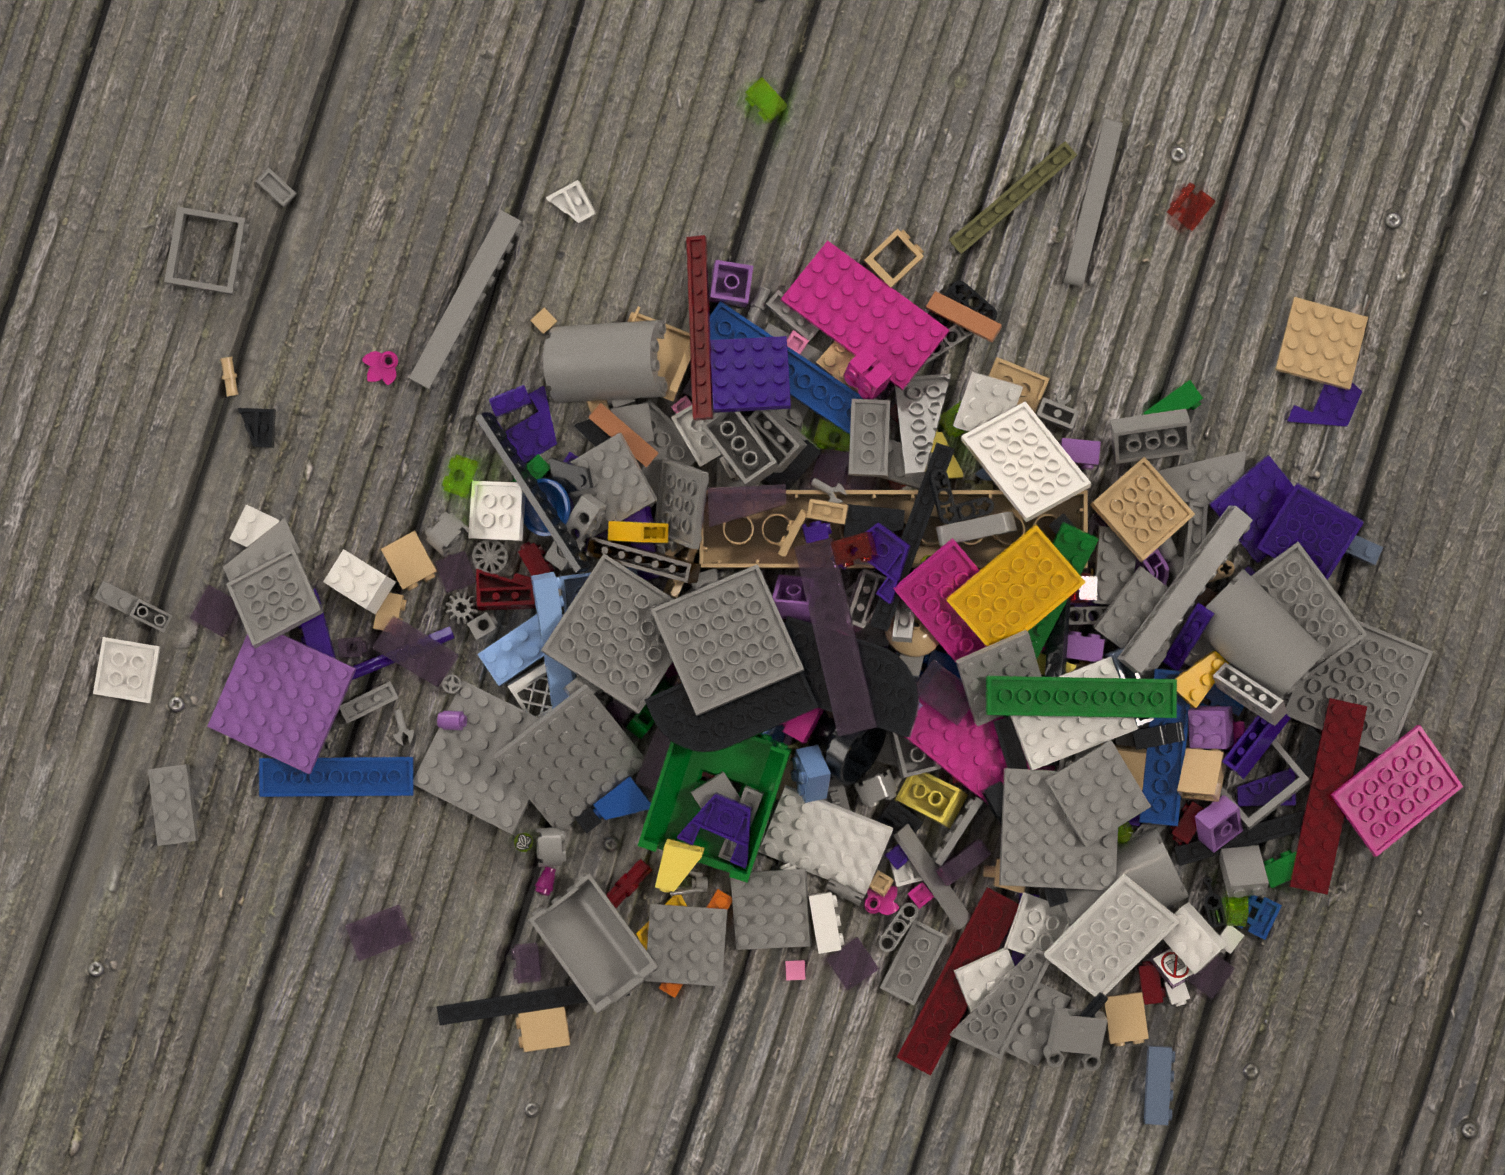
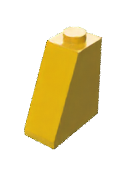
(638, 531)

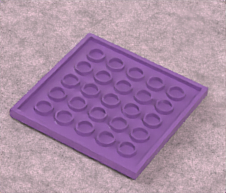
(282, 700)

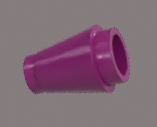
(545, 882)

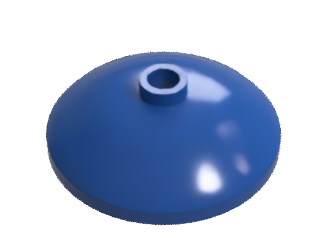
(557, 497)

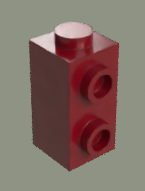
(533, 559)
(1186, 824)
(1150, 983)

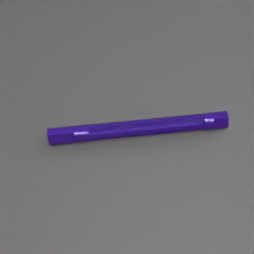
(382, 661)

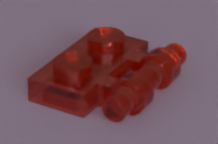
(1196, 209)

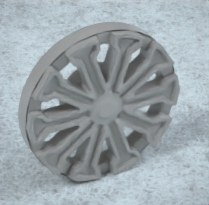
(490, 556)

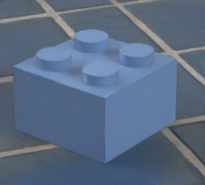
(810, 774)

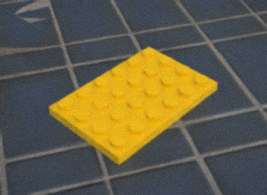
(1016, 588)

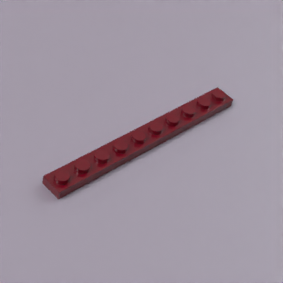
(699, 327)

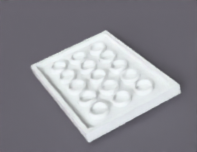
(1025, 461)
(1057, 737)
(826, 840)
(1111, 936)

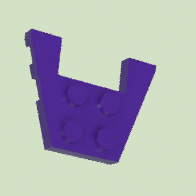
(1332, 408)
(535, 433)
(889, 559)
(726, 819)

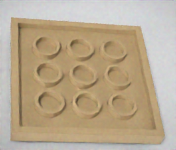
(1321, 343)
(1142, 509)

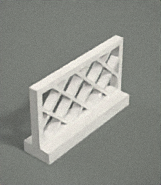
(526, 679)

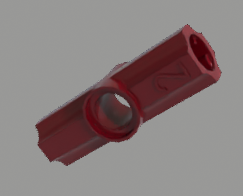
(628, 883)

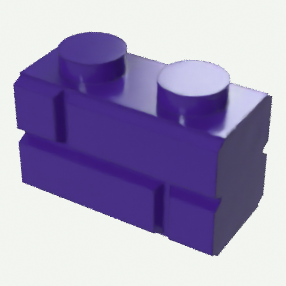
(510, 401)

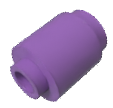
(451, 720)

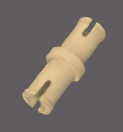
(229, 376)

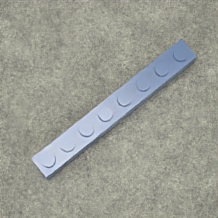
(549, 613)

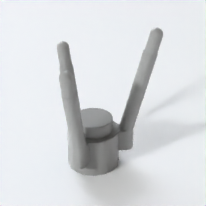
(697, 884)

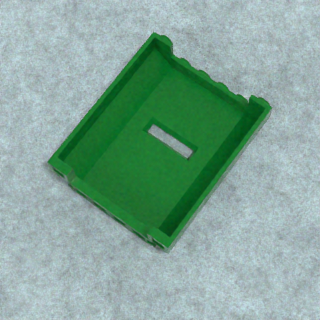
(753, 763)

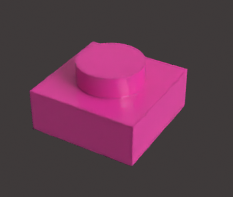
(920, 895)

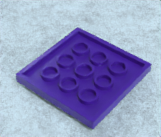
(750, 374)
(1259, 496)
(1318, 526)

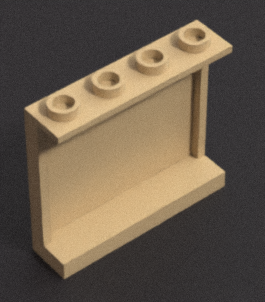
(672, 355)

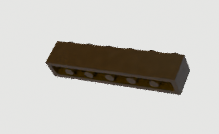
(644, 559)

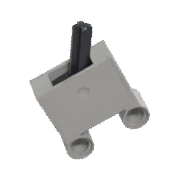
(1078, 1033)

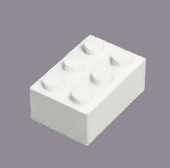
(359, 581)
(826, 922)
(1194, 939)

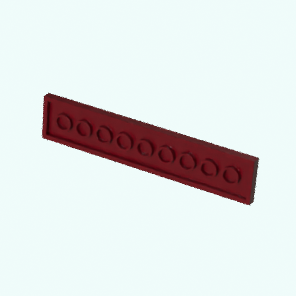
(1322, 815)
(946, 1001)

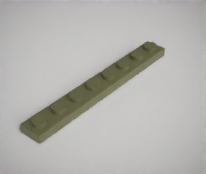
(1012, 197)

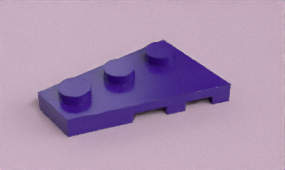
(1265, 789)

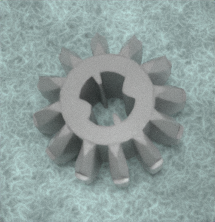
(459, 614)

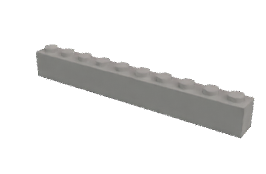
(463, 304)
(1185, 589)

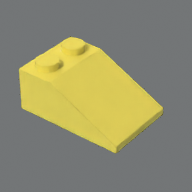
(932, 798)

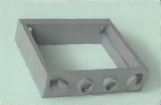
(175, 247)
(1280, 798)

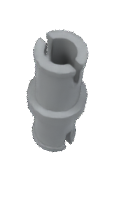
(758, 304)
(845, 892)

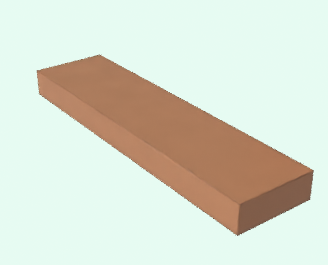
(964, 316)
(613, 425)

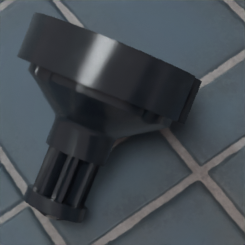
(849, 754)

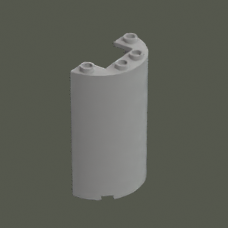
(604, 361)
(1260, 636)
(1144, 862)
(594, 943)

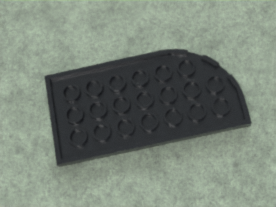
(888, 679)
(732, 721)

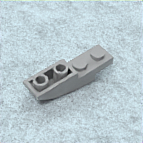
(133, 606)

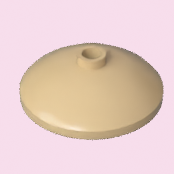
(922, 641)

